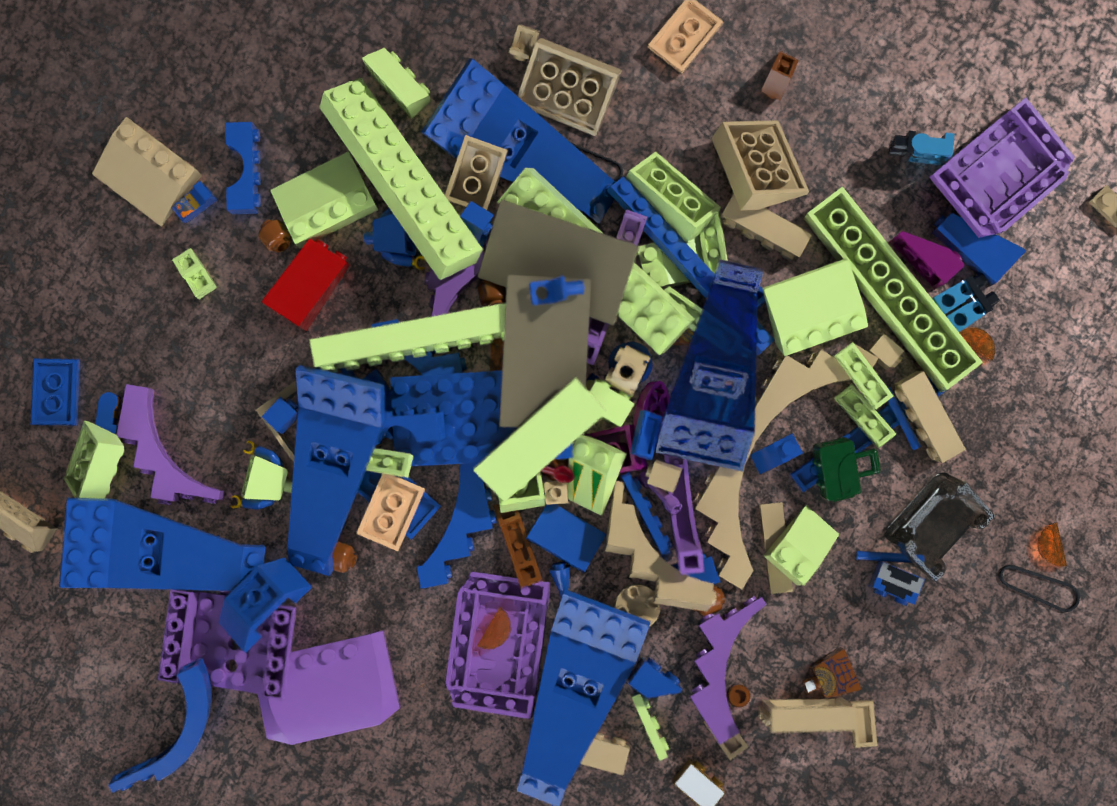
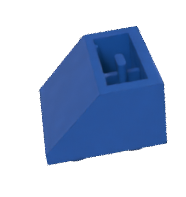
(651, 681)

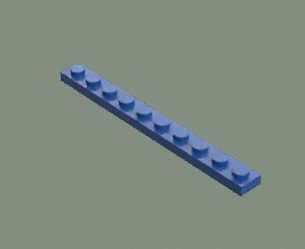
(673, 245)

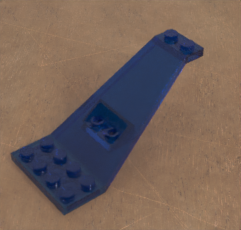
(708, 418)

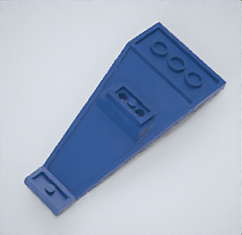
(492, 113)
(333, 446)
(108, 547)
(594, 649)

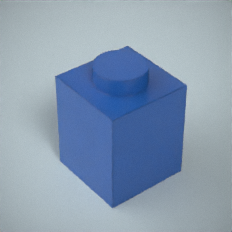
(281, 414)

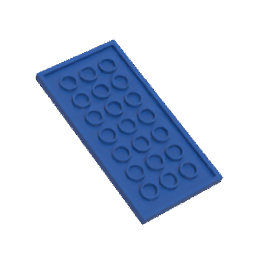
(470, 416)

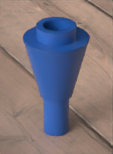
(561, 575)

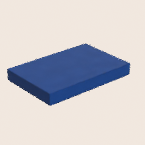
(55, 392)
(566, 536)

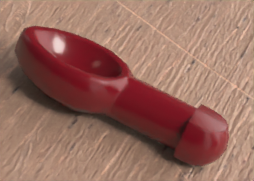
(559, 473)

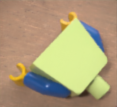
(264, 479)

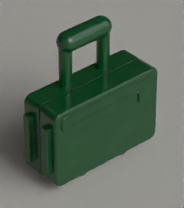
(838, 468)

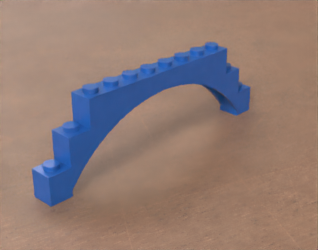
(473, 499)

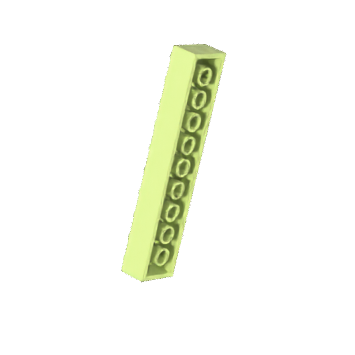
(400, 178)
(893, 290)
(644, 304)
(409, 338)

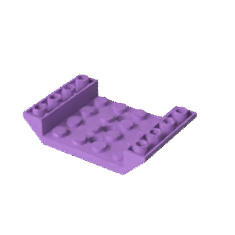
(195, 633)

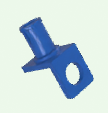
(557, 290)

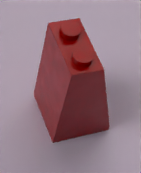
(307, 283)

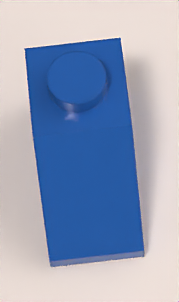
(776, 453)

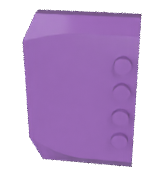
(1004, 170)
(502, 677)
(333, 690)

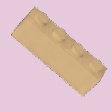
(768, 228)
(929, 417)
(607, 754)

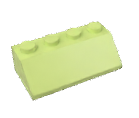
(673, 196)

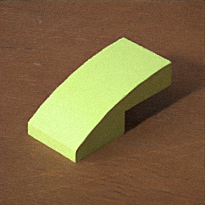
(194, 273)

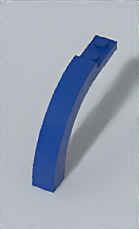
(198, 696)

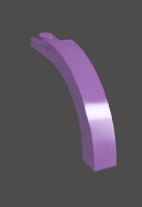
(631, 232)
(683, 523)

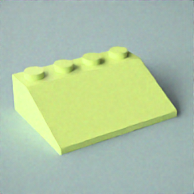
(323, 200)
(815, 307)

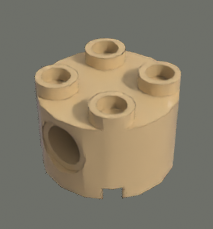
(635, 360)
(638, 601)

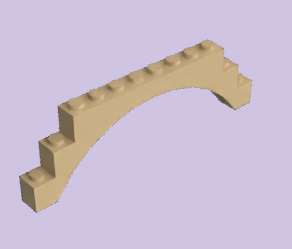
(721, 494)

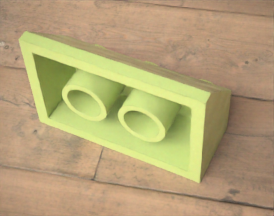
(397, 81)
(93, 462)

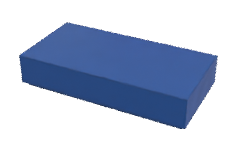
(646, 434)

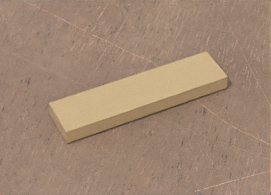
(772, 527)

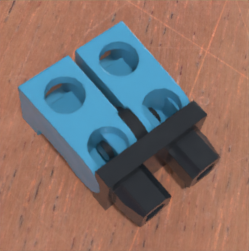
(922, 148)
(970, 299)

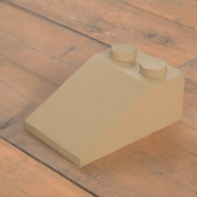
(476, 173)

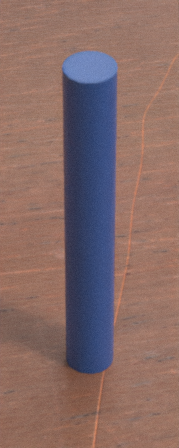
(905, 425)
(884, 556)

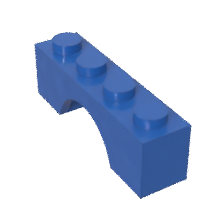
(243, 195)
(424, 426)

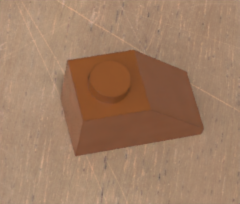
(779, 76)

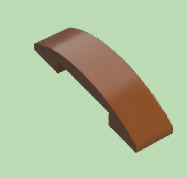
(519, 547)

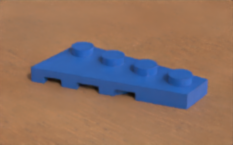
(651, 522)

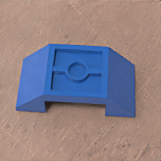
(258, 598)

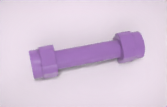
(670, 503)

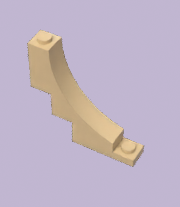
(627, 538)

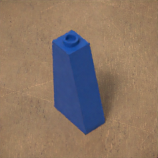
(983, 255)

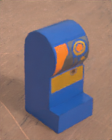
(194, 202)
(108, 411)

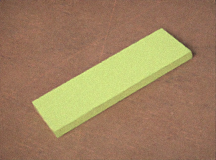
(539, 439)

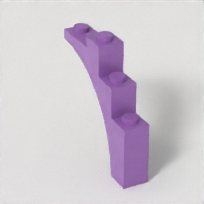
(450, 288)
(138, 425)
(711, 699)

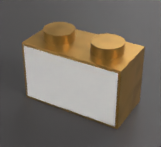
(698, 785)

